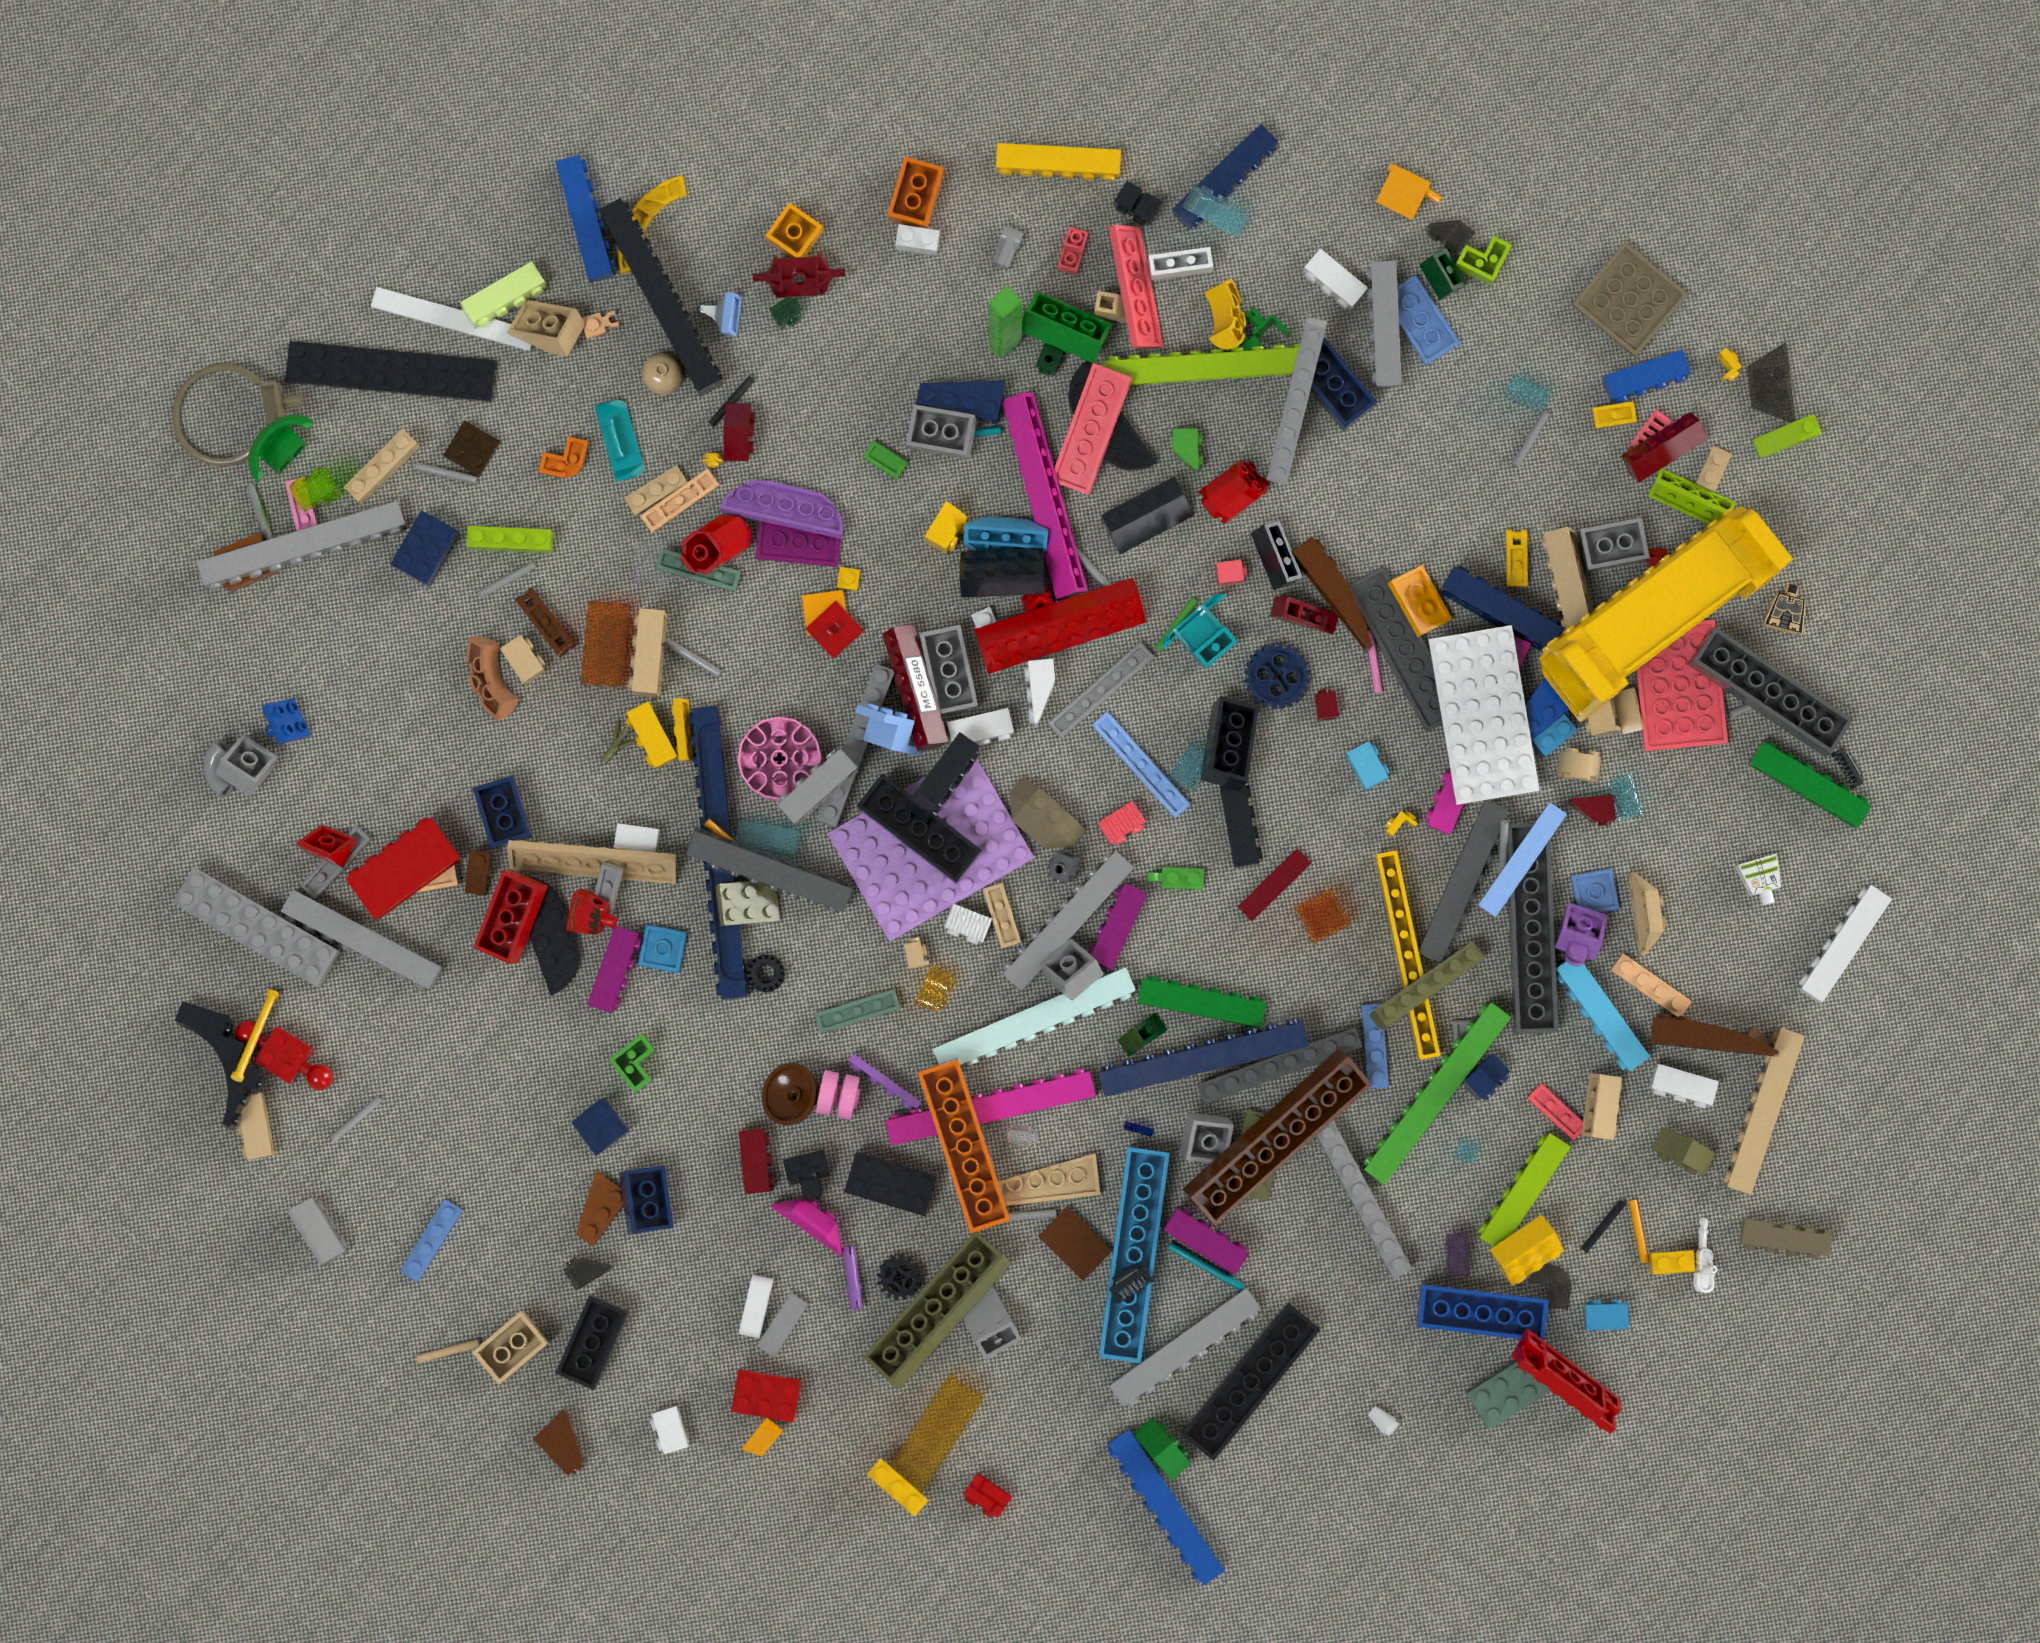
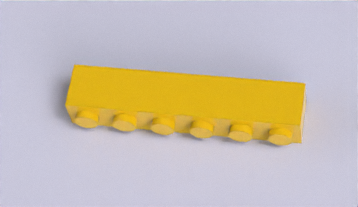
(1058, 161)

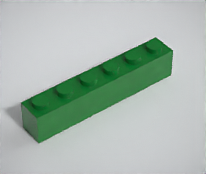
(1809, 784)
(1201, 1002)

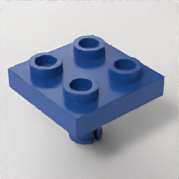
(285, 721)

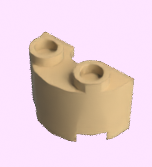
(1579, 765)

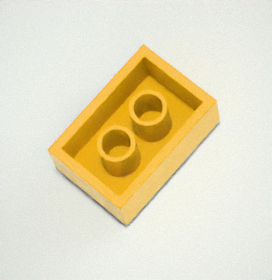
(1527, 1250)

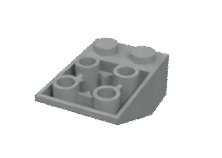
(991, 1325)

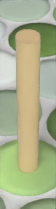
(447, 1351)

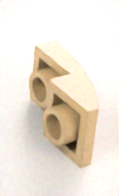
(1628, 711)

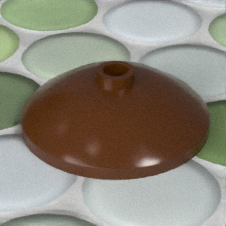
(781, 1091)

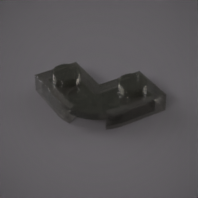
(1558, 1283)

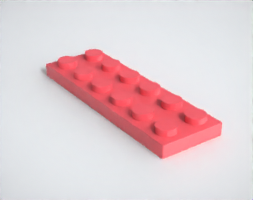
(1136, 287)
(1091, 428)

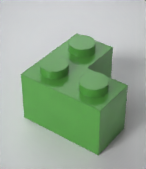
(628, 1062)

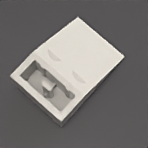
(1042, 680)

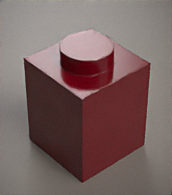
(1326, 705)

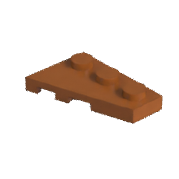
(600, 1208)

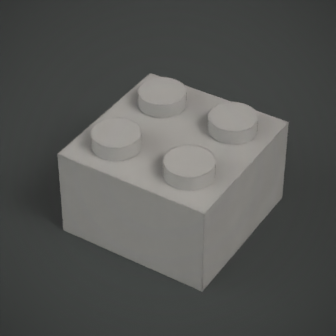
(246, 765)
(1071, 969)
(1205, 1137)

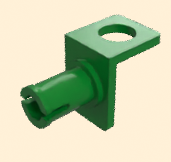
(1263, 324)

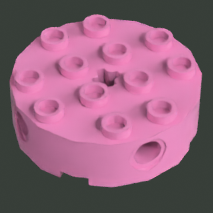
(763, 746)

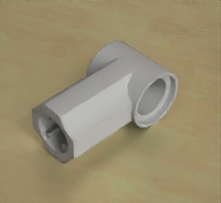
(1008, 243)

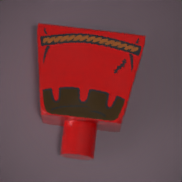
(589, 913)

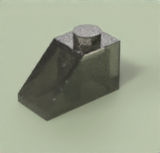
(585, 1271)

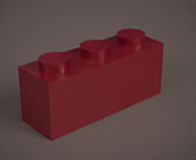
(755, 1161)

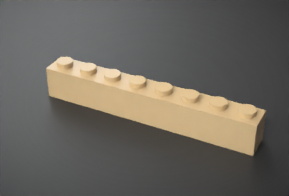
(1763, 1112)

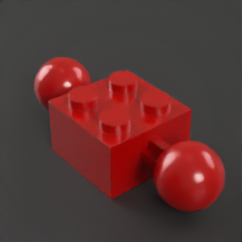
(286, 1056)

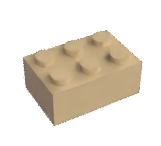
(510, 1347)

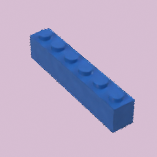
(585, 219)

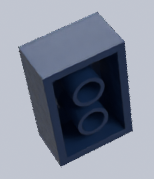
(425, 548)
(502, 812)
(646, 1199)

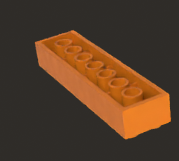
(963, 1145)

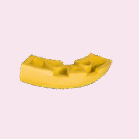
(1227, 316)

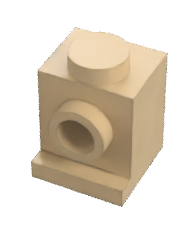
(916, 953)

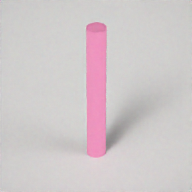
(1374, 666)

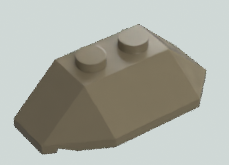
(1043, 817)

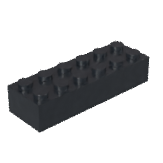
(932, 841)

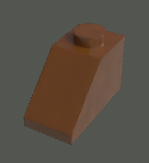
(478, 872)

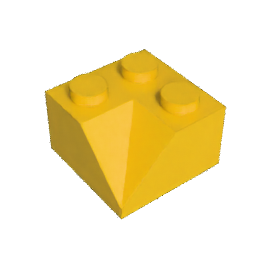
(946, 529)

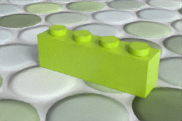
(510, 539)

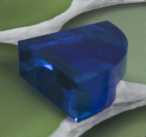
(1138, 1128)

